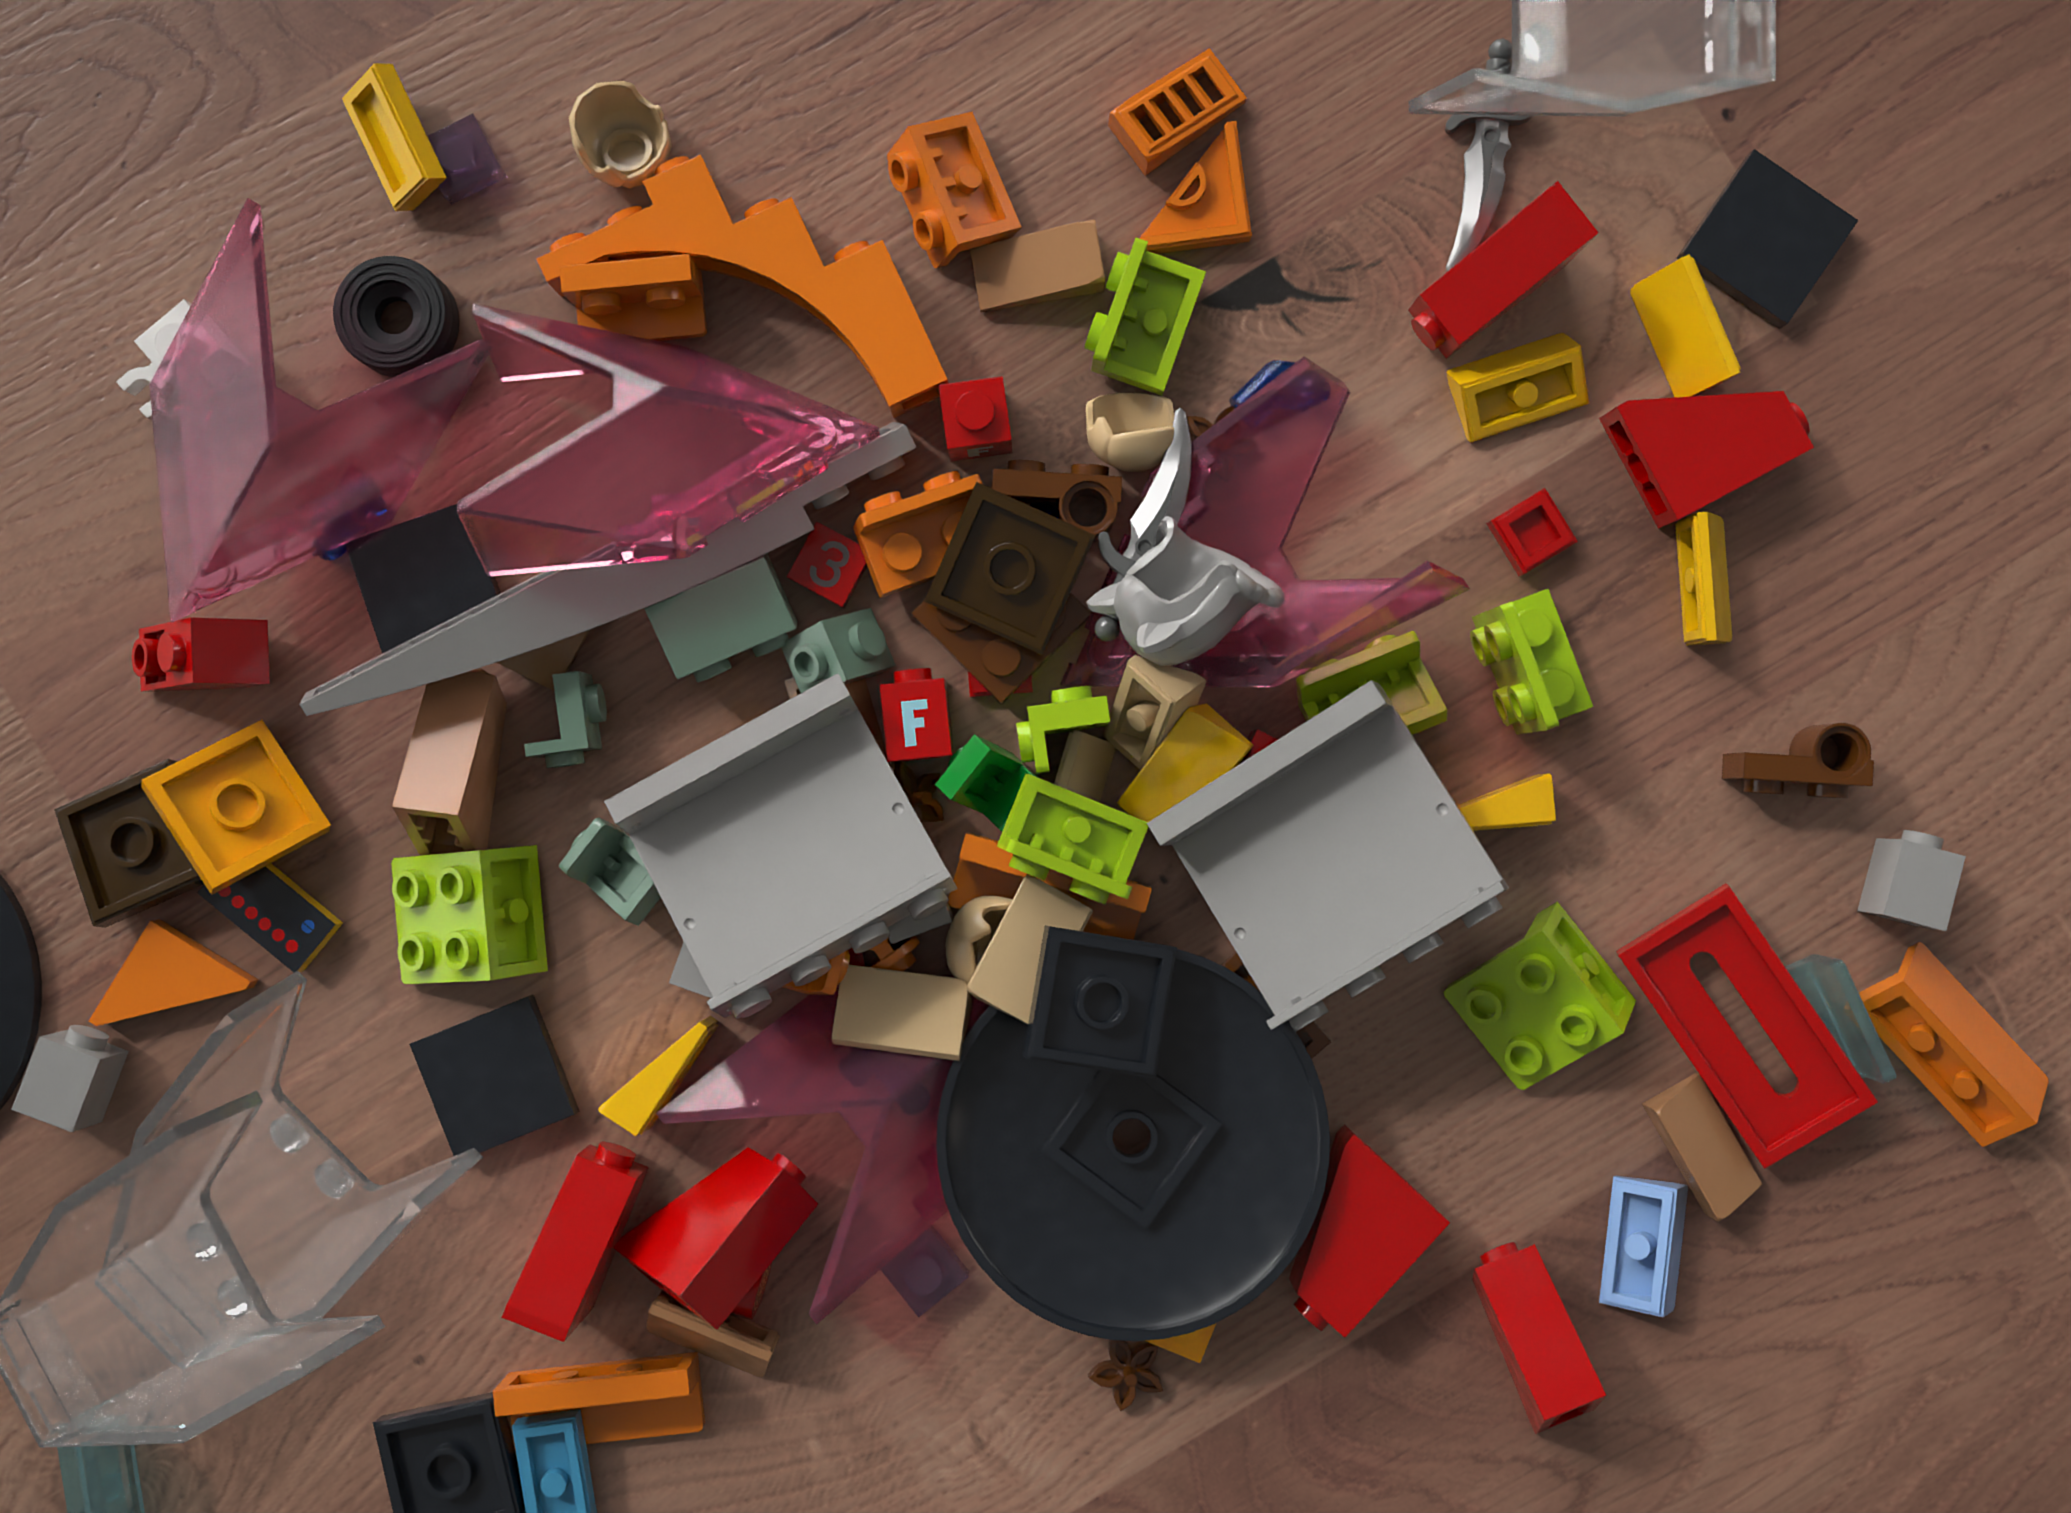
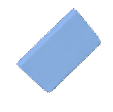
(1643, 1245)

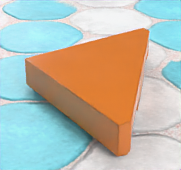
(1208, 203)
(165, 973)

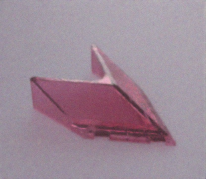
(657, 470)
(254, 472)
(1243, 501)
(884, 1099)

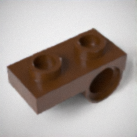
(1031, 484)
(1804, 765)

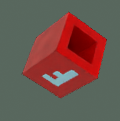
(975, 418)
(916, 716)

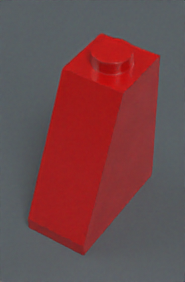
(1501, 271)
(1703, 446)
(721, 1233)
(1362, 1236)
(577, 1241)
(1536, 1337)

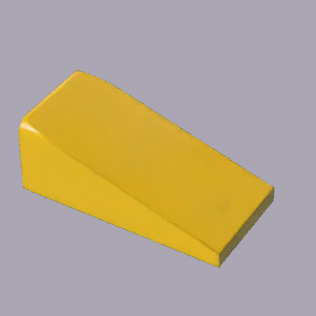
(1515, 805)
(650, 1090)

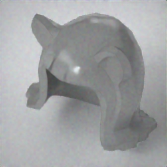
(1183, 597)

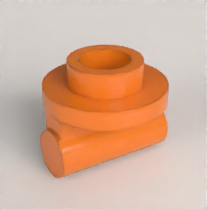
(894, 956)

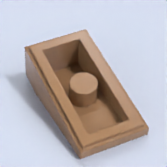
(1039, 267)

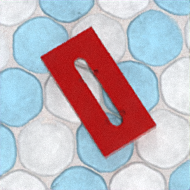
(1827, 1082)

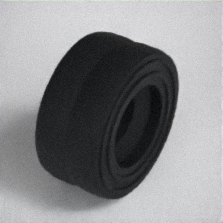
(370, 290)

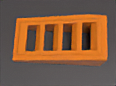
(1135, 139)

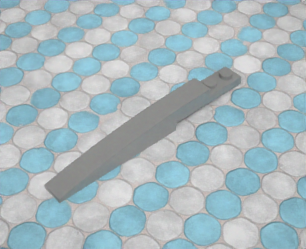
(580, 599)

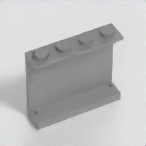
(783, 847)
(1332, 856)

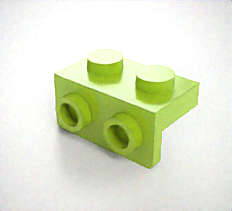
(1145, 319)
(1387, 661)
(1069, 711)
(1072, 836)

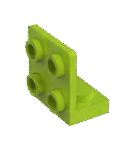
(1530, 663)
(469, 915)
(1543, 1000)

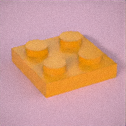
(236, 806)

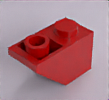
(202, 654)

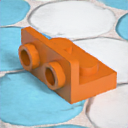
(951, 187)
(639, 296)
(910, 535)

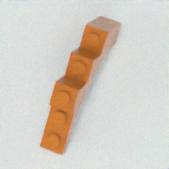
(771, 247)

